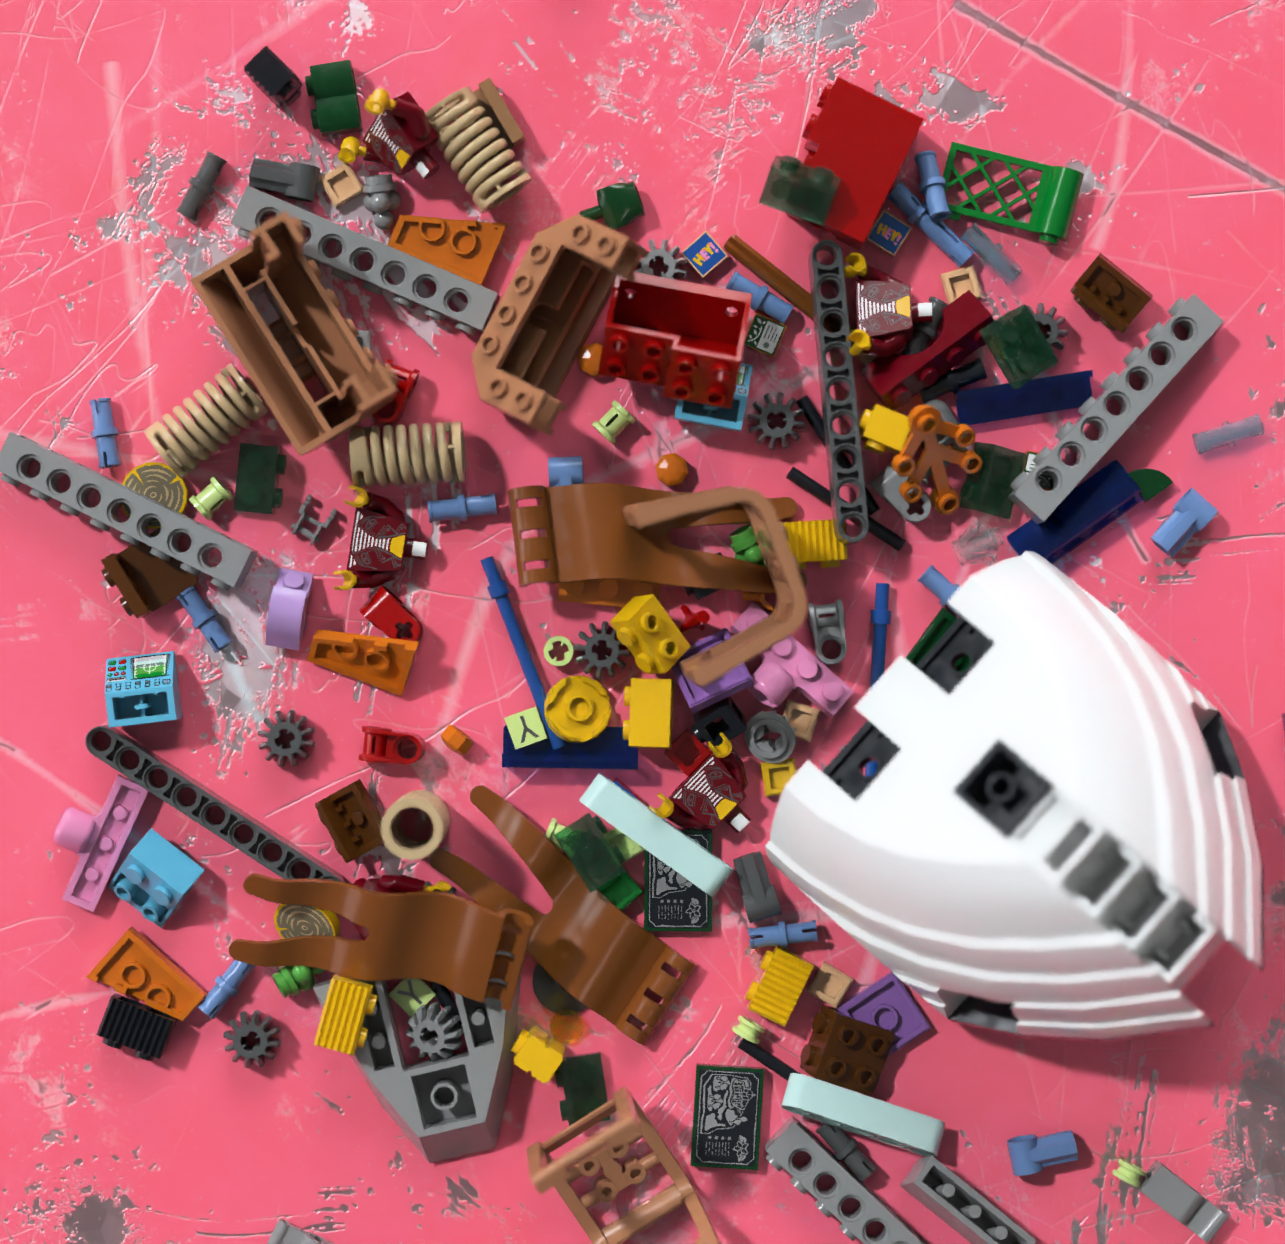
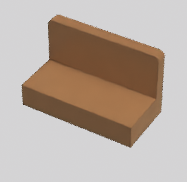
(498, 111)

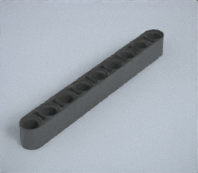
(843, 376)
(200, 809)

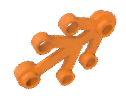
(924, 424)

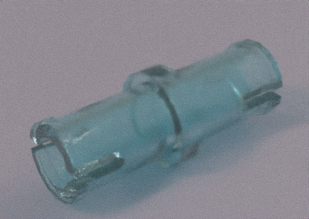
(991, 254)
(1228, 434)

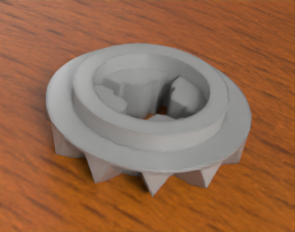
(765, 748)

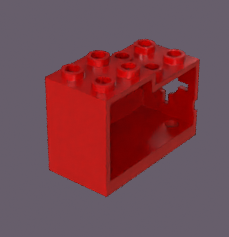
(865, 146)
(676, 337)

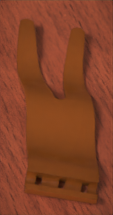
(590, 540)
(409, 936)
(584, 938)

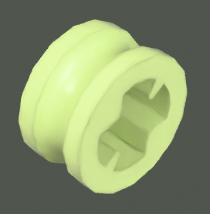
(549, 646)
(748, 1029)
(1129, 1172)

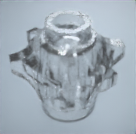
(978, 544)

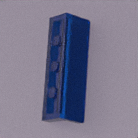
(1032, 398)
(1080, 514)
(602, 752)

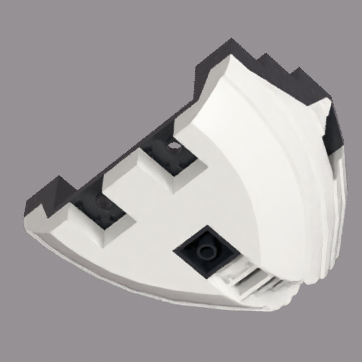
(1039, 828)

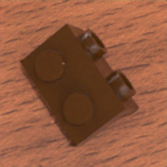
(1110, 293)
(351, 820)

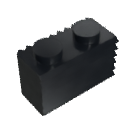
(273, 77)
(136, 1027)

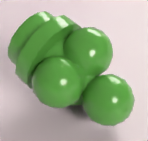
(746, 546)
(295, 978)

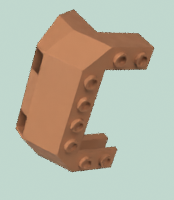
(549, 317)
(301, 344)

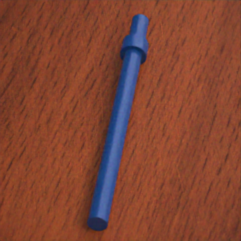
(499, 591)
(880, 618)

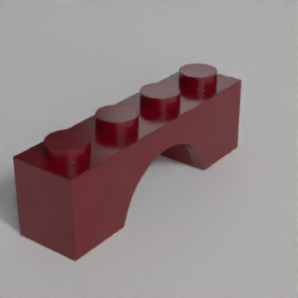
(901, 377)

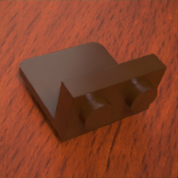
(145, 578)
(846, 1051)

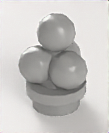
(381, 199)

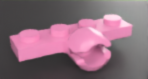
(792, 667)
(98, 840)

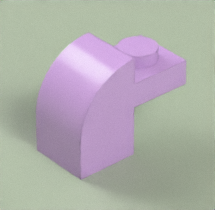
(288, 609)

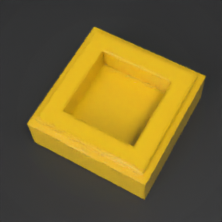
(777, 775)

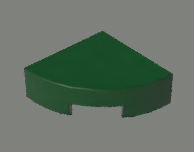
(1150, 482)

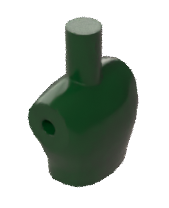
(617, 205)

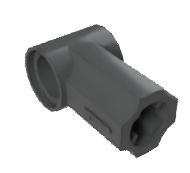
(293, 179)
(758, 893)

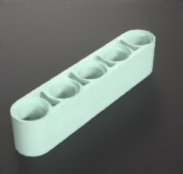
(656, 835)
(863, 1115)

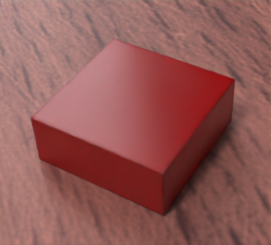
(687, 752)

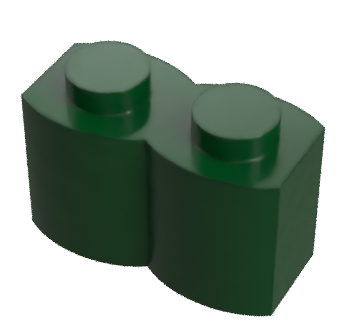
(335, 98)

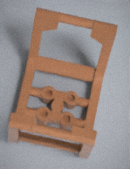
(780, 564)
(604, 1152)

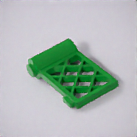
(1053, 202)

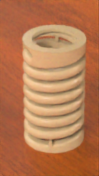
(452, 145)
(210, 430)
(445, 463)
(404, 846)

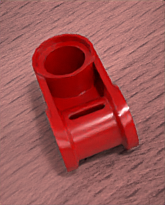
(404, 392)
(388, 613)
(389, 746)

